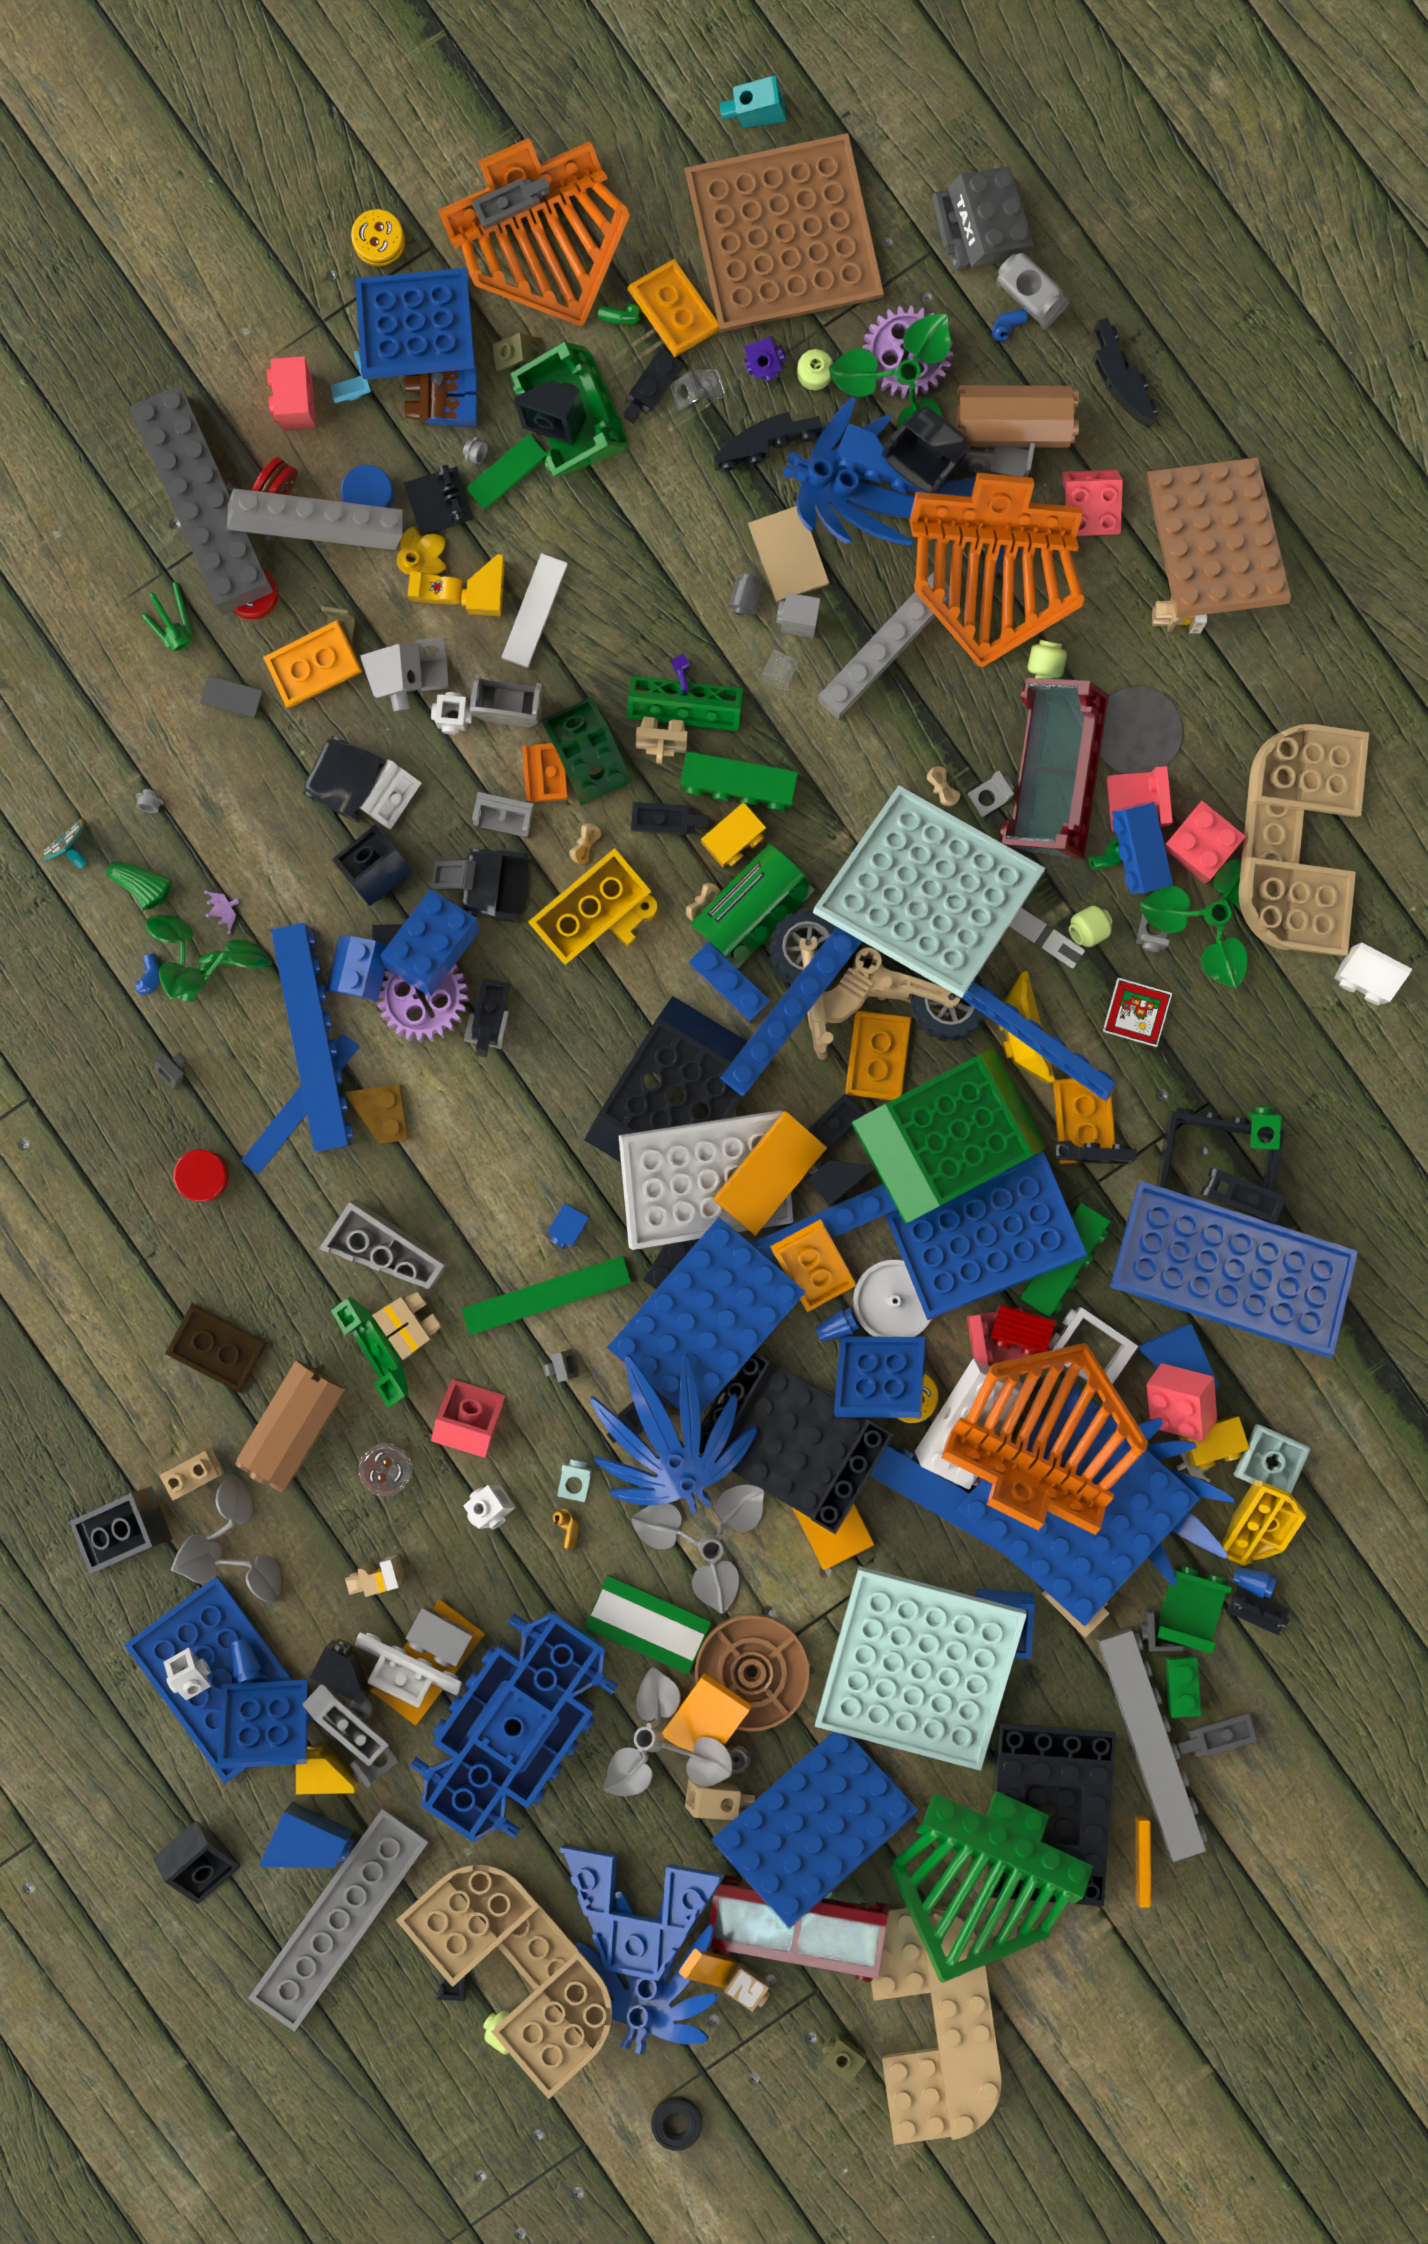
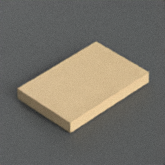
(788, 554)

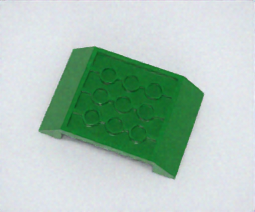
(949, 1135)

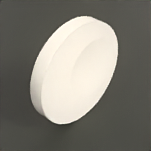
(888, 1301)

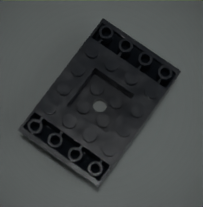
(1074, 1773)

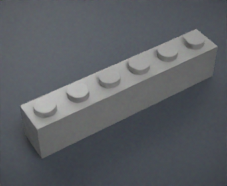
(314, 519)
(878, 654)

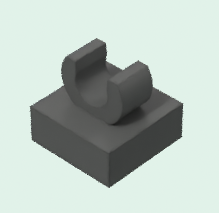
(170, 1070)
(562, 1366)

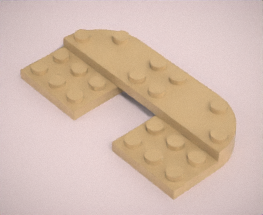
(1279, 898)
(489, 1908)
(959, 2082)

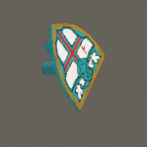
(64, 844)

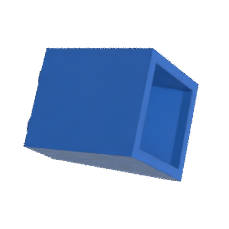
(307, 1841)

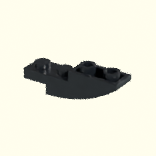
(1124, 384)
(754, 442)

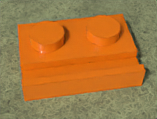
(543, 774)

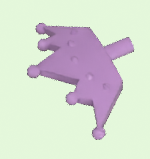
(222, 908)

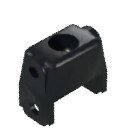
(926, 450)
(342, 777)
(498, 885)

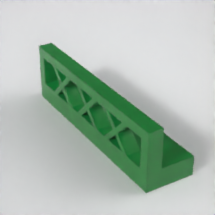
(694, 711)

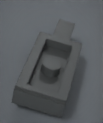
(509, 201)
(950, 230)
(1219, 1736)

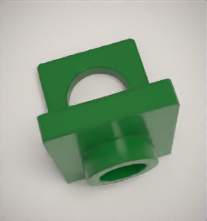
(1263, 1117)

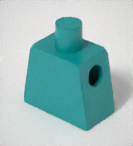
(756, 103)

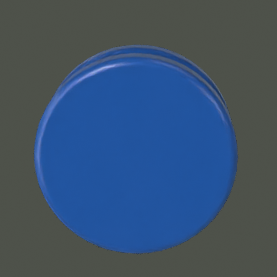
(367, 487)

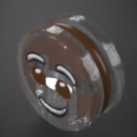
(385, 1469)

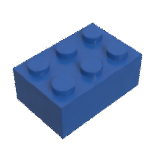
(430, 942)

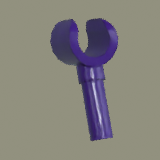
(680, 666)

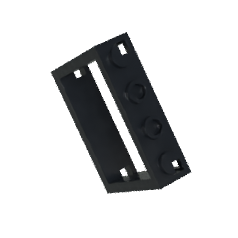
(1214, 1121)

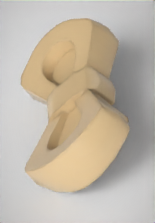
(947, 795)
(589, 835)
(708, 894)

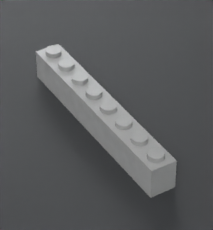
(1151, 1744)

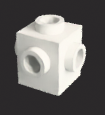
(448, 703)
(488, 1507)
(187, 1674)

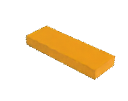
(1143, 1861)
(708, 1967)

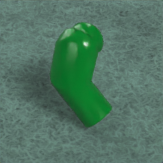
(618, 316)
(1108, 859)
(207, 960)

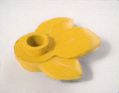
(423, 549)

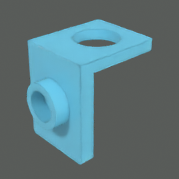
(351, 388)

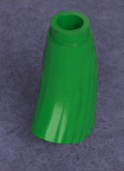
(146, 886)

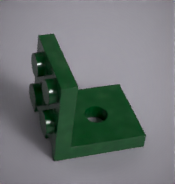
(586, 747)

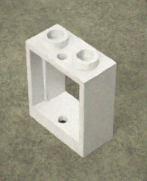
(1119, 1359)

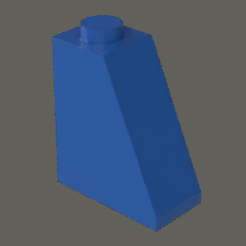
(1179, 1349)

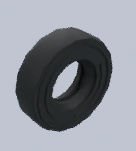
(672, 2141)

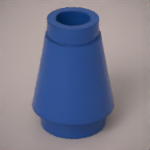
(838, 1325)
(1255, 1581)
(245, 1662)

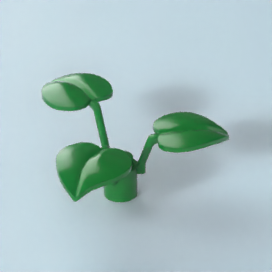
(924, 338)
(1167, 912)
(188, 981)

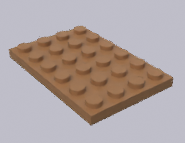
(1217, 537)

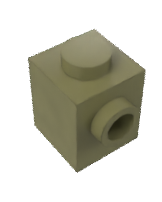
(842, 2057)

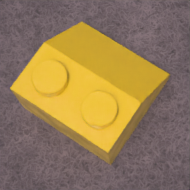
(324, 1773)

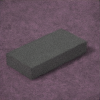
(232, 697)
(453, 875)

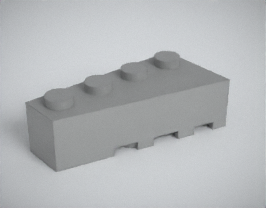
(377, 1243)

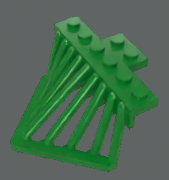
(1006, 1842)

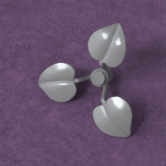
(201, 1554)
(712, 1583)
(628, 1769)

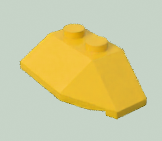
(1022, 1055)
(1262, 1524)

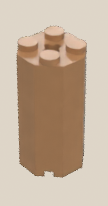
(1018, 415)
(290, 1426)

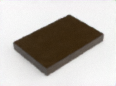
(216, 1348)

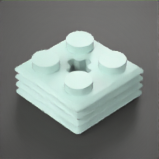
(1263, 1444)

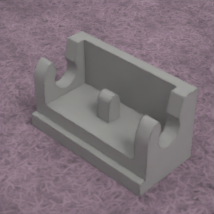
(502, 814)

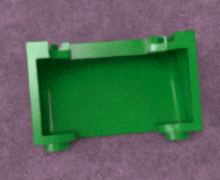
(602, 429)

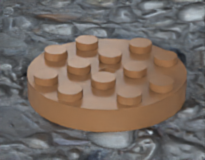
(779, 1661)

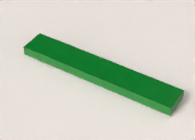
(546, 1295)

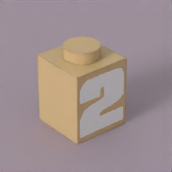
(747, 1987)

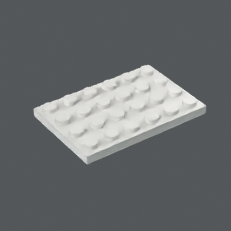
(679, 1171)

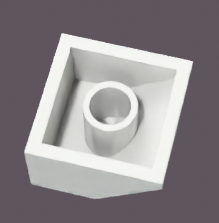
(1371, 974)

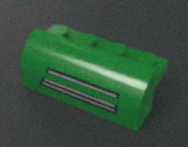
(753, 905)

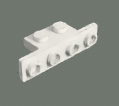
(402, 1674)

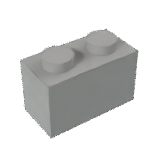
(798, 615)
(439, 1636)

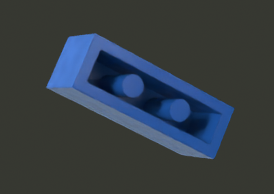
(1141, 848)
(728, 982)

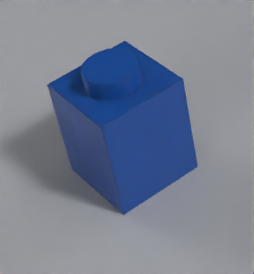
(567, 1226)

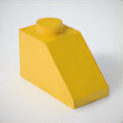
(485, 589)

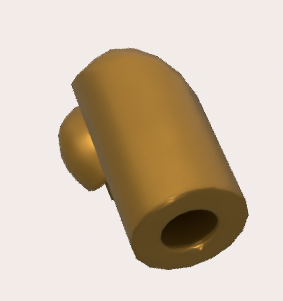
(569, 1525)

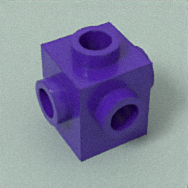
(754, 360)

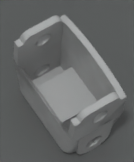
(1032, 289)
(506, 702)

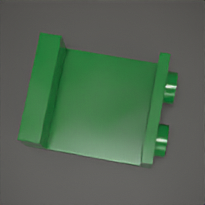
(1192, 1609)

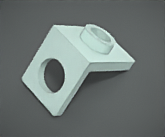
(575, 1469)

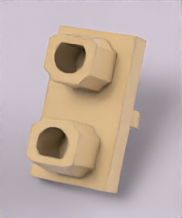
(661, 741)

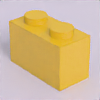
(733, 836)
(1223, 1441)

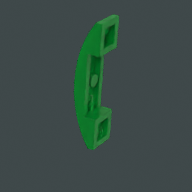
(377, 1347)

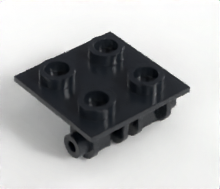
(438, 500)

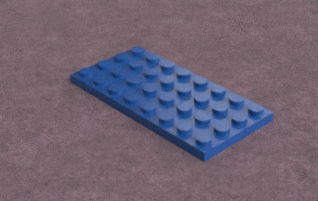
(1234, 1269)

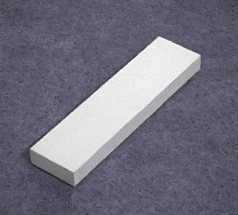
(534, 611)

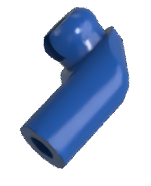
(1005, 323)
(150, 979)

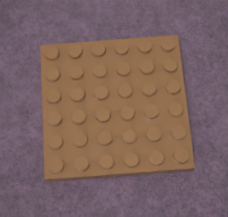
(784, 232)

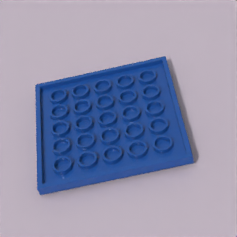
(1069, 1561)

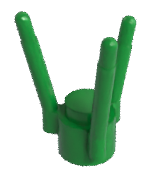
(176, 635)

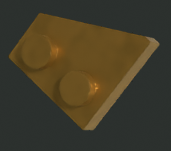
(381, 1112)

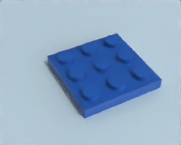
(880, 1377)
(263, 1724)

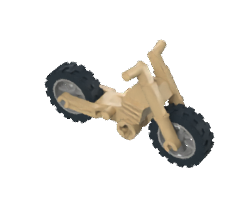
(860, 983)

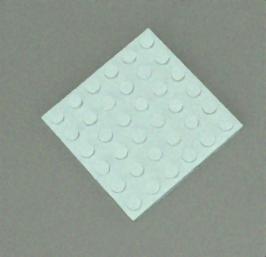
(929, 891)
(920, 1668)

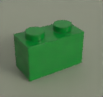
(1182, 1685)

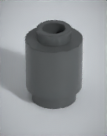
(746, 595)

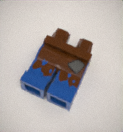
(445, 398)

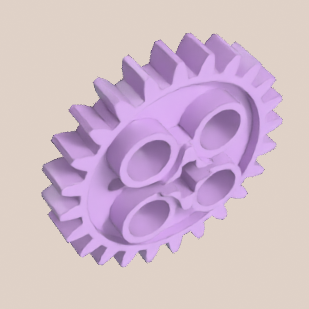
(884, 344)
(400, 1008)

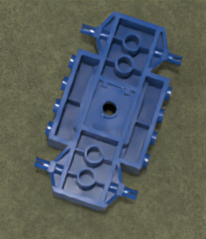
(543, 1695)

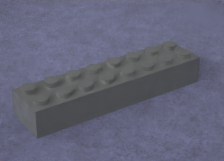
(200, 499)

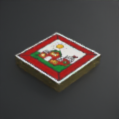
(1136, 1012)

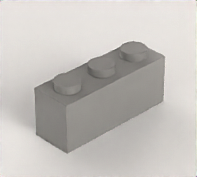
(345, 1724)

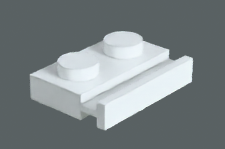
(390, 794)

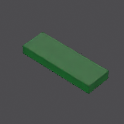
(506, 472)

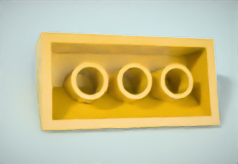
(589, 906)

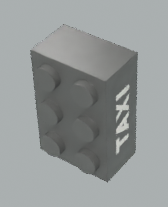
(990, 215)

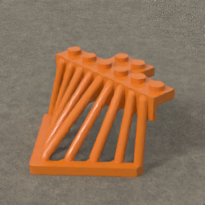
(567, 176)
(997, 516)
(1022, 1479)

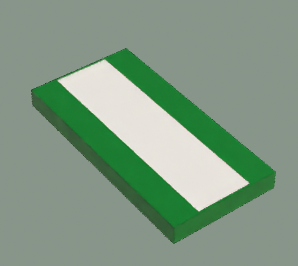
(647, 1624)

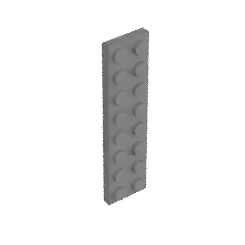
(338, 1919)

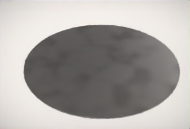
(1140, 731)

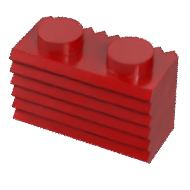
(1021, 1329)

